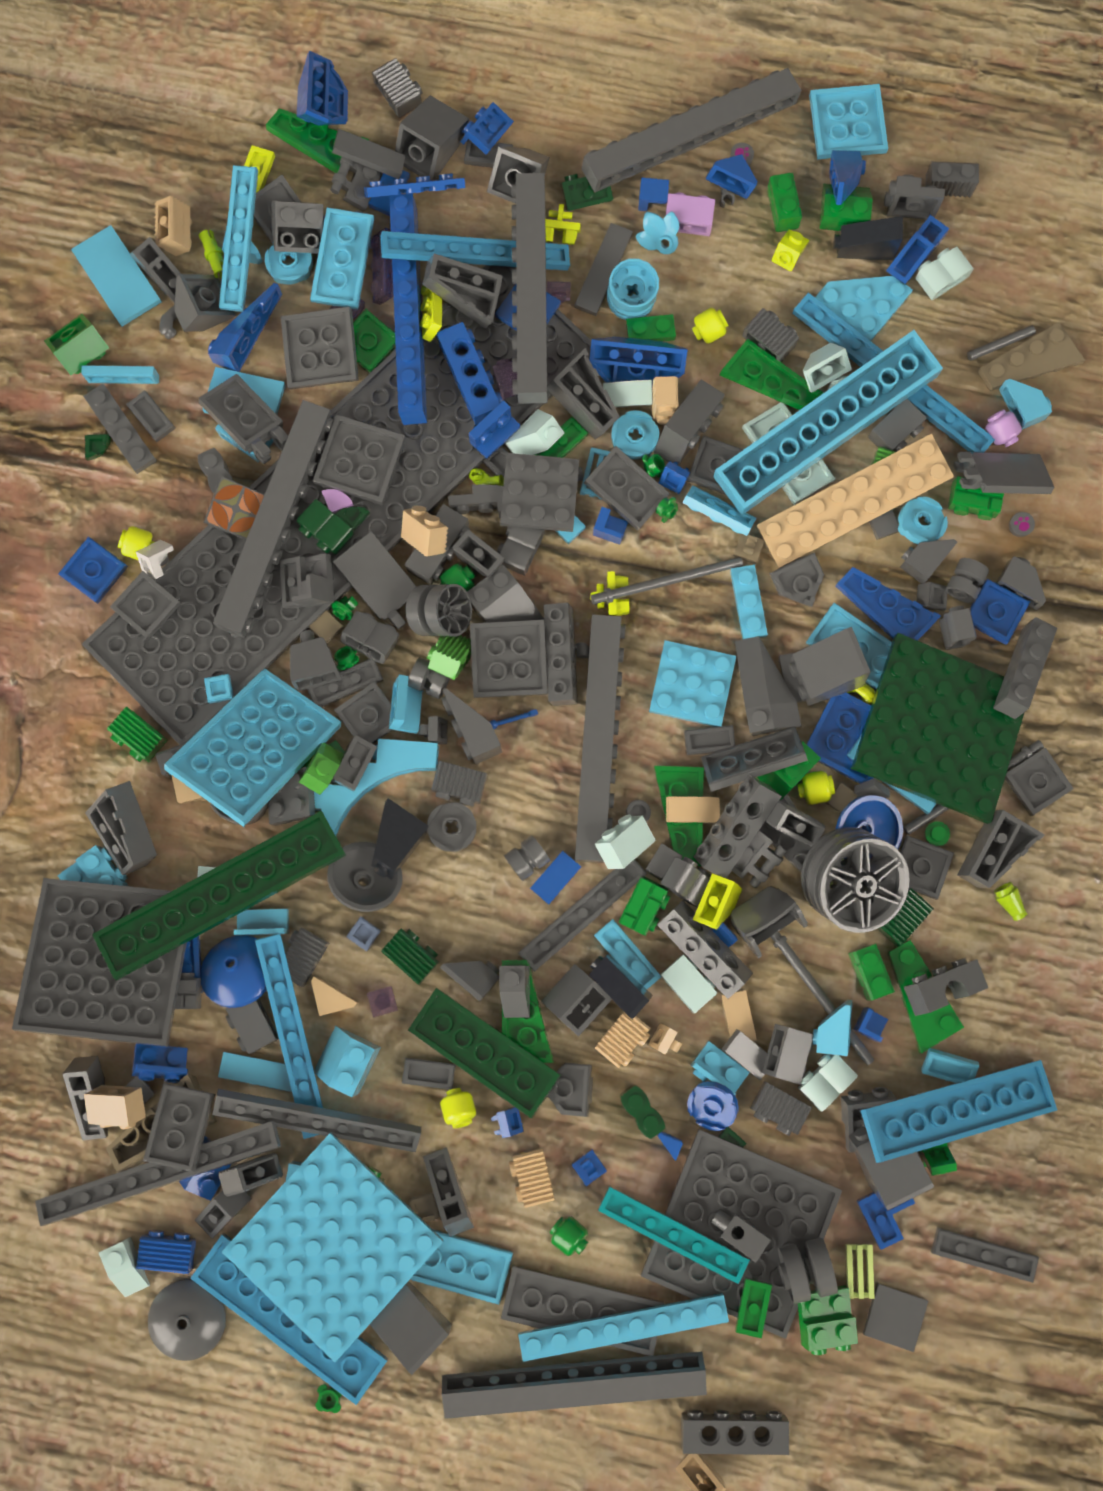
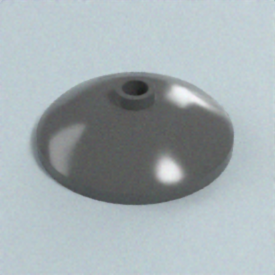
(356, 867)
(203, 1315)

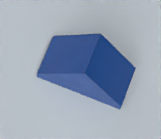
(733, 175)

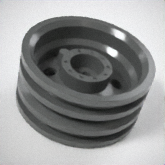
(855, 879)

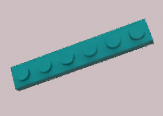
(673, 1235)

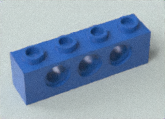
(459, 338)

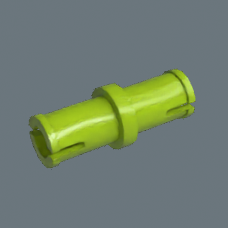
(213, 252)

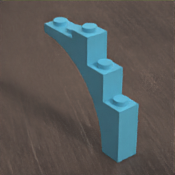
(392, 760)

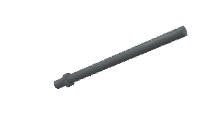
(608, 594)
(1025, 753)
(780, 942)

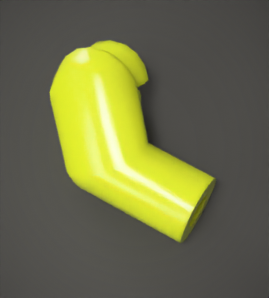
(866, 692)

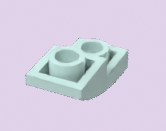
(630, 393)

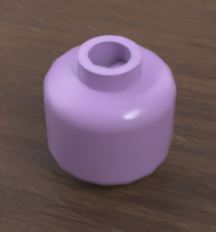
(1004, 428)

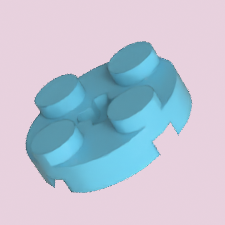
(284, 273)
(627, 424)
(911, 527)

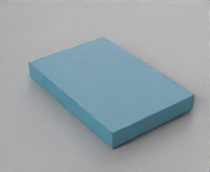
(267, 389)

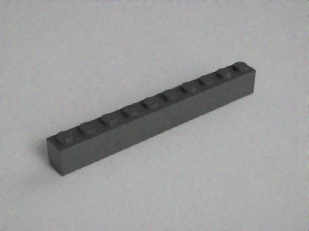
(690, 129)
(531, 288)
(274, 519)
(598, 735)
(573, 1385)

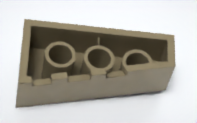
(130, 1147)

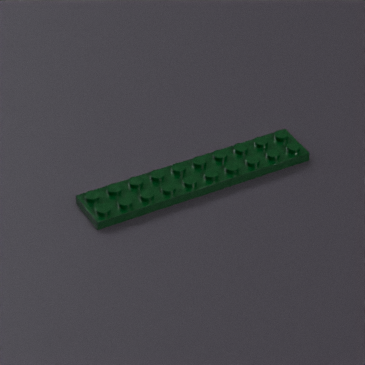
(218, 895)

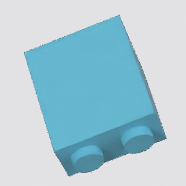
(346, 1061)

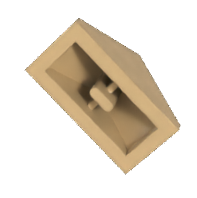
(330, 998)
(700, 1474)

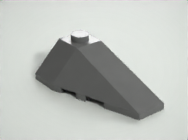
(766, 695)

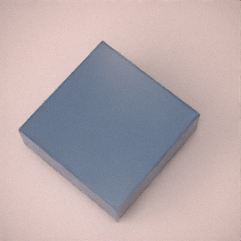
(363, 933)

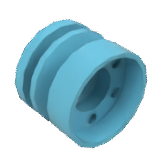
(630, 277)

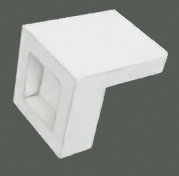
(154, 557)

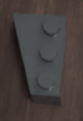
(464, 287)
(583, 395)
(688, 422)
(122, 828)
(997, 849)

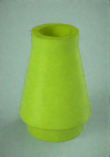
(1010, 899)

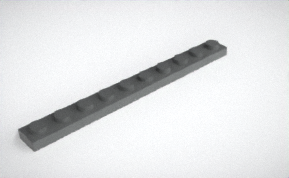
(153, 1176)

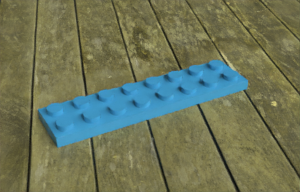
(958, 1111)
(225, 1281)

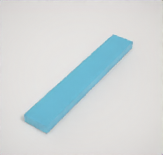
(238, 238)

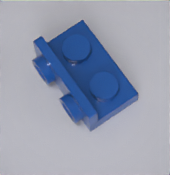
(488, 128)
(494, 430)
(159, 1062)

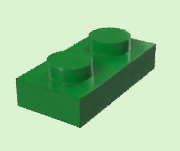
(652, 328)
(753, 1308)

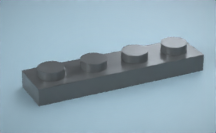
(120, 428)

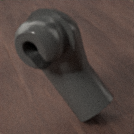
(166, 323)

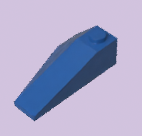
(240, 336)

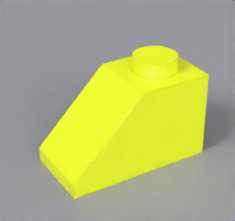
(717, 901)

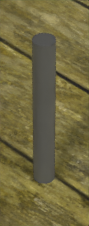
(1000, 343)

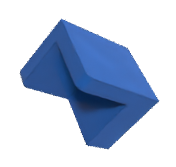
(652, 192)
(609, 527)
(870, 1024)

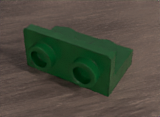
(580, 194)

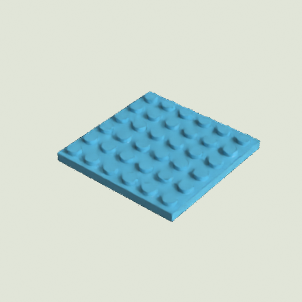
(332, 1247)

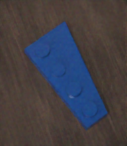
(422, 184)
(886, 606)

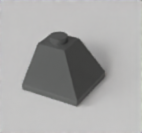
(512, 161)
(198, 302)
(473, 976)

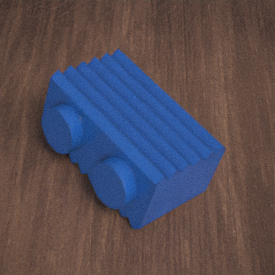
(166, 1252)

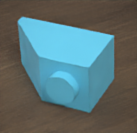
(1025, 402)
(835, 1031)

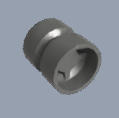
(967, 580)
(427, 679)
(527, 858)

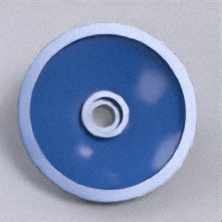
(875, 816)
(236, 984)

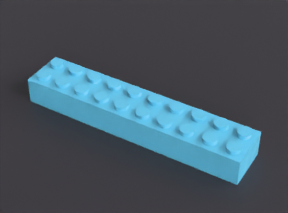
(827, 422)

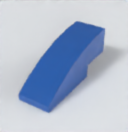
(918, 249)

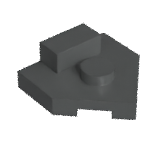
(799, 579)
(573, 1089)

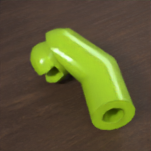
(480, 477)

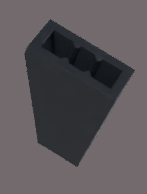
(870, 239)
(396, 839)
(620, 985)

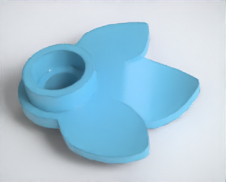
(656, 230)

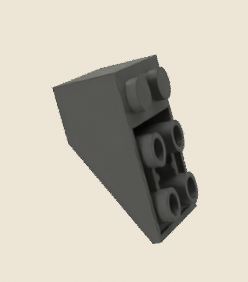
(477, 732)

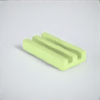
(869, 1268)

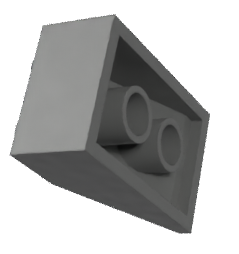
(502, 599)

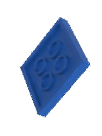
(837, 733)

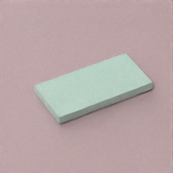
(810, 480)

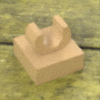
(664, 1039)

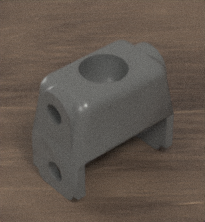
(765, 916)

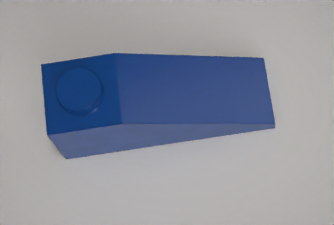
(845, 173)

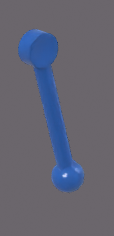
(495, 724)

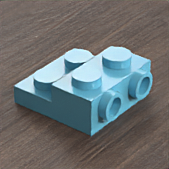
(94, 867)

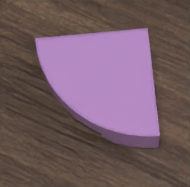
(336, 500)

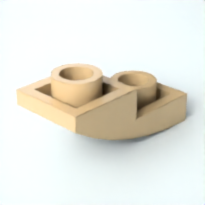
(692, 809)

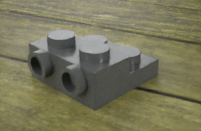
(910, 200)
(857, 1101)

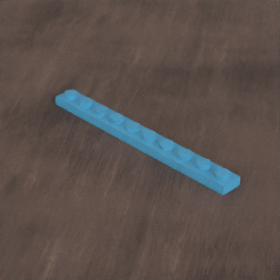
(862, 350)

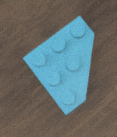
(865, 302)

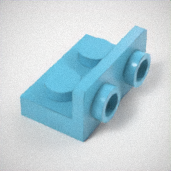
(718, 1067)

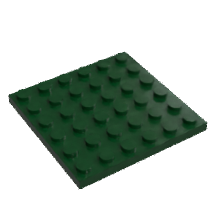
(938, 730)

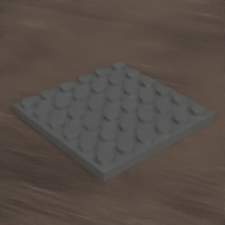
(69, 983)
(763, 1192)

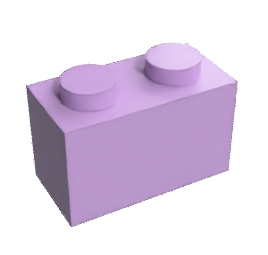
(693, 213)

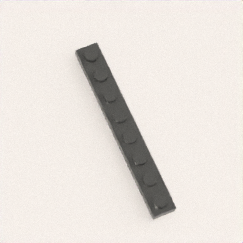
(317, 1120)

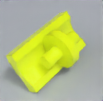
(569, 229)
(618, 606)

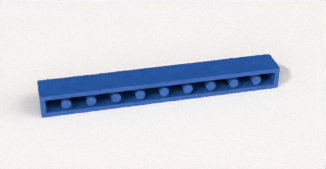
(407, 317)

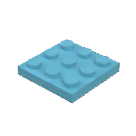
(848, 120)
(692, 684)

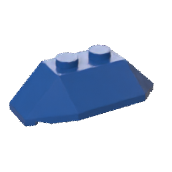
(321, 93)
(636, 359)

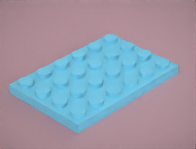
(252, 746)

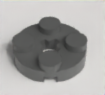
(465, 823)

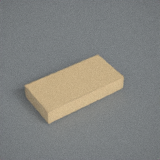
(738, 1014)

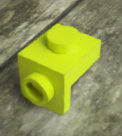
(790, 249)

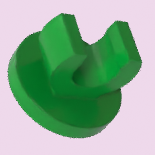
(344, 607)

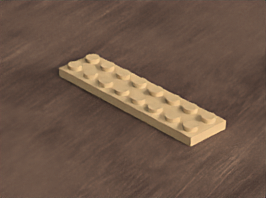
(855, 501)

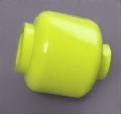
(710, 325)
(134, 540)
(816, 787)
(458, 1108)

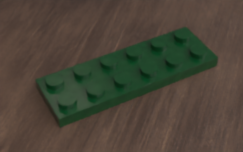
(484, 1053)

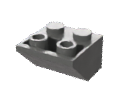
(296, 226)
(576, 1000)

